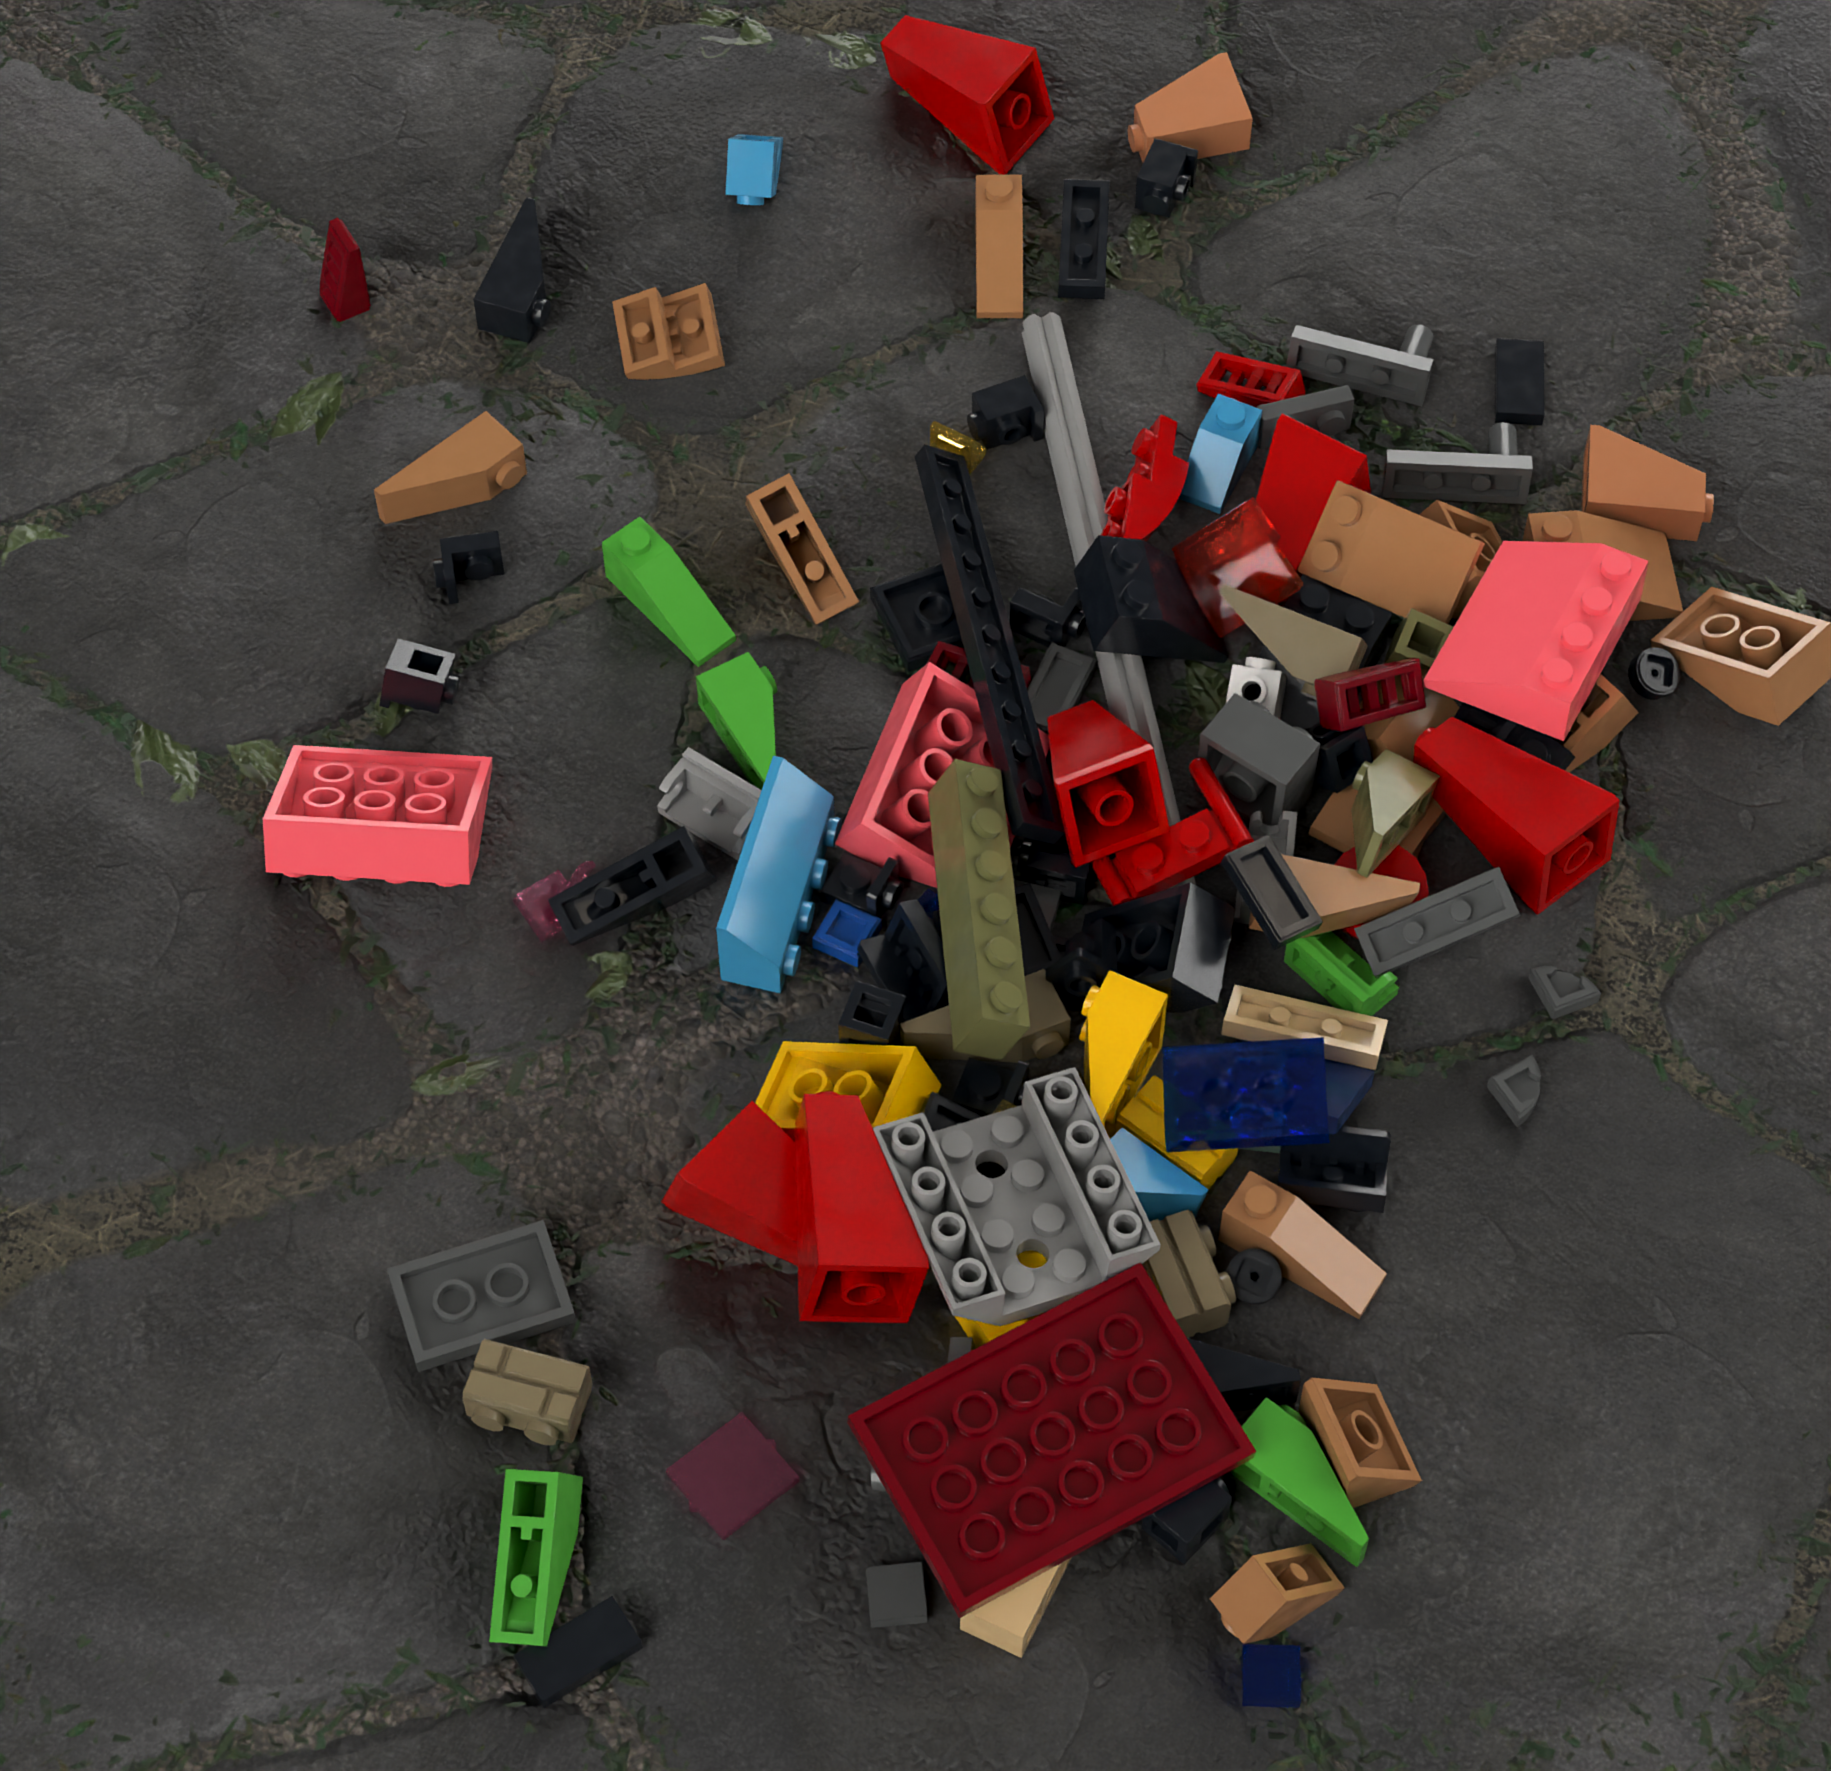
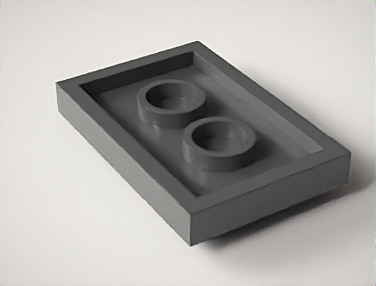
(481, 1291)

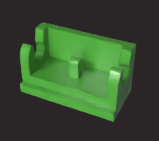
(1340, 974)

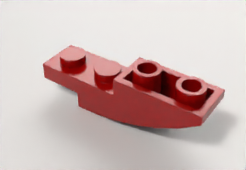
(1151, 485)

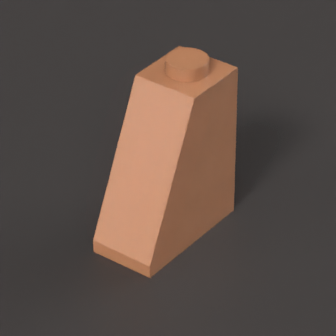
(1195, 111)
(1643, 486)

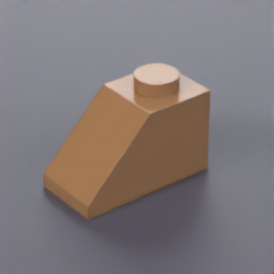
(1275, 1592)

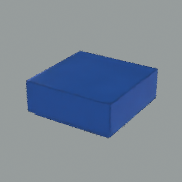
(844, 930)

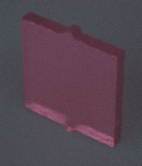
(732, 1475)

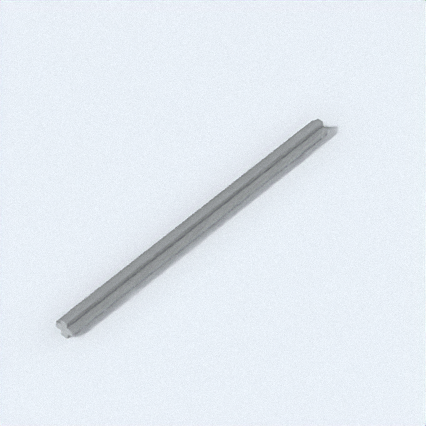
(1085, 519)

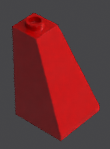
(974, 85)
(1300, 480)
(1104, 783)
(1520, 810)
(743, 1185)
(852, 1225)

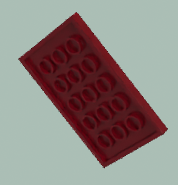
(1050, 1439)

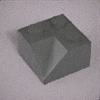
(1259, 760)

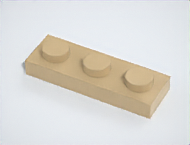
(1269, 1016)

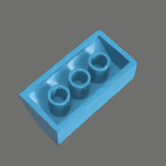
(776, 879)

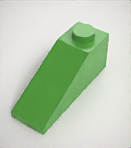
(665, 591)
(741, 710)
(1299, 1480)
(533, 1553)

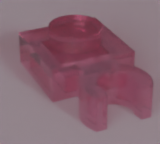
(534, 904)

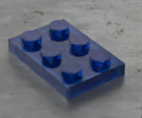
(1245, 1095)

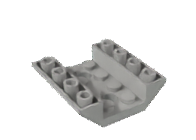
(1057, 1197)

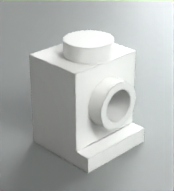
(1263, 673)

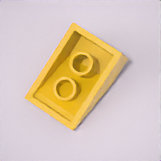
(1120, 1042)
(885, 1077)

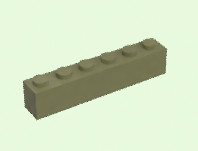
(978, 911)

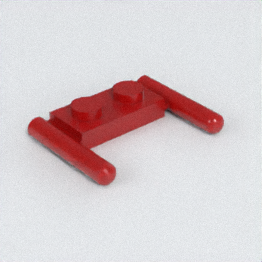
(1178, 854)

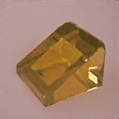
(955, 442)

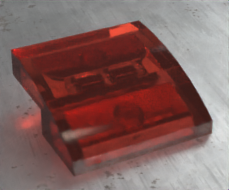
(1240, 553)

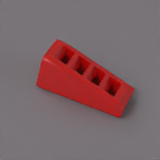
(1279, 380)

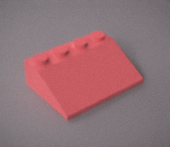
(1539, 631)
(926, 730)
(377, 815)

